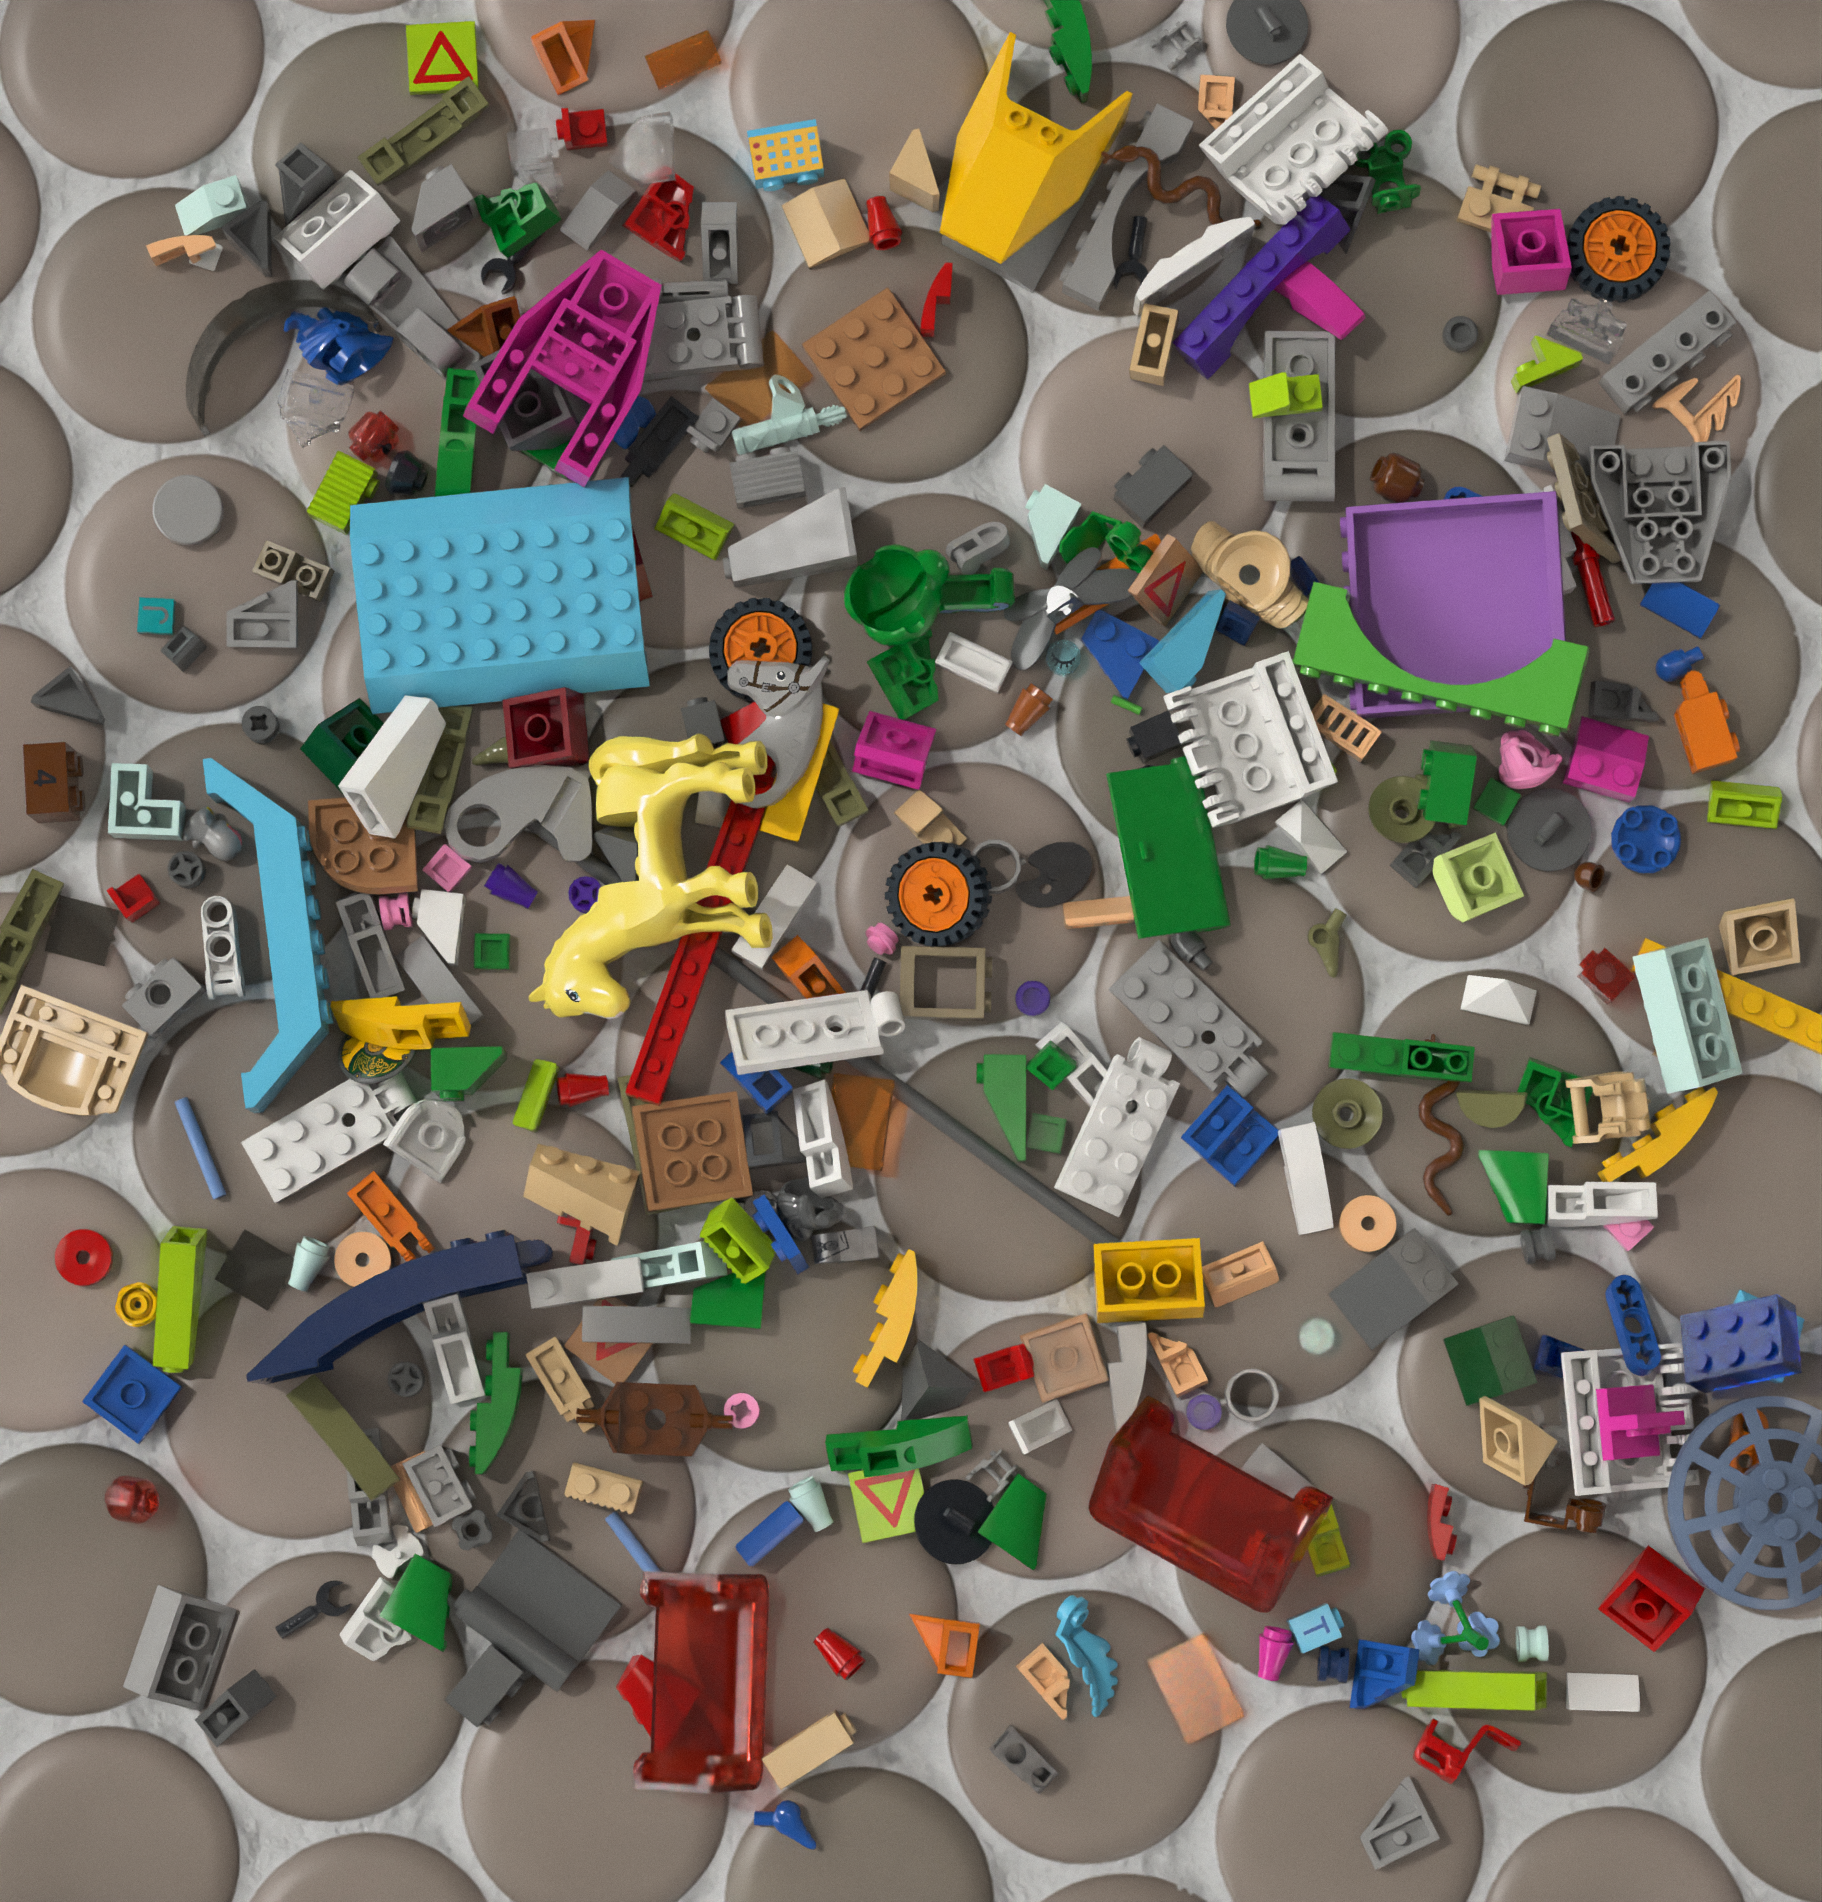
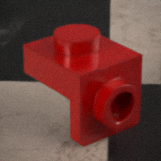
(583, 1245)
(1004, 1367)

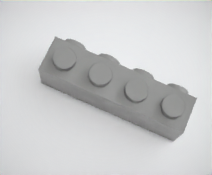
(1667, 352)

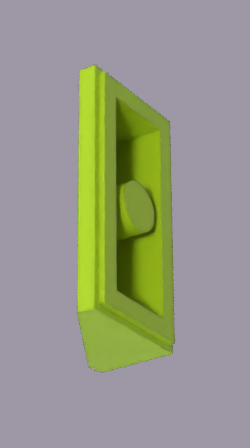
(694, 526)
(1744, 804)
(536, 1095)

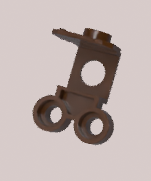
(1583, 1511)

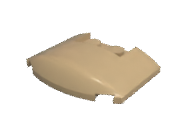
(67, 1055)

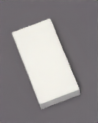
(973, 662)

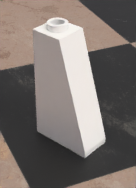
(393, 766)

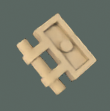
(1481, 204)

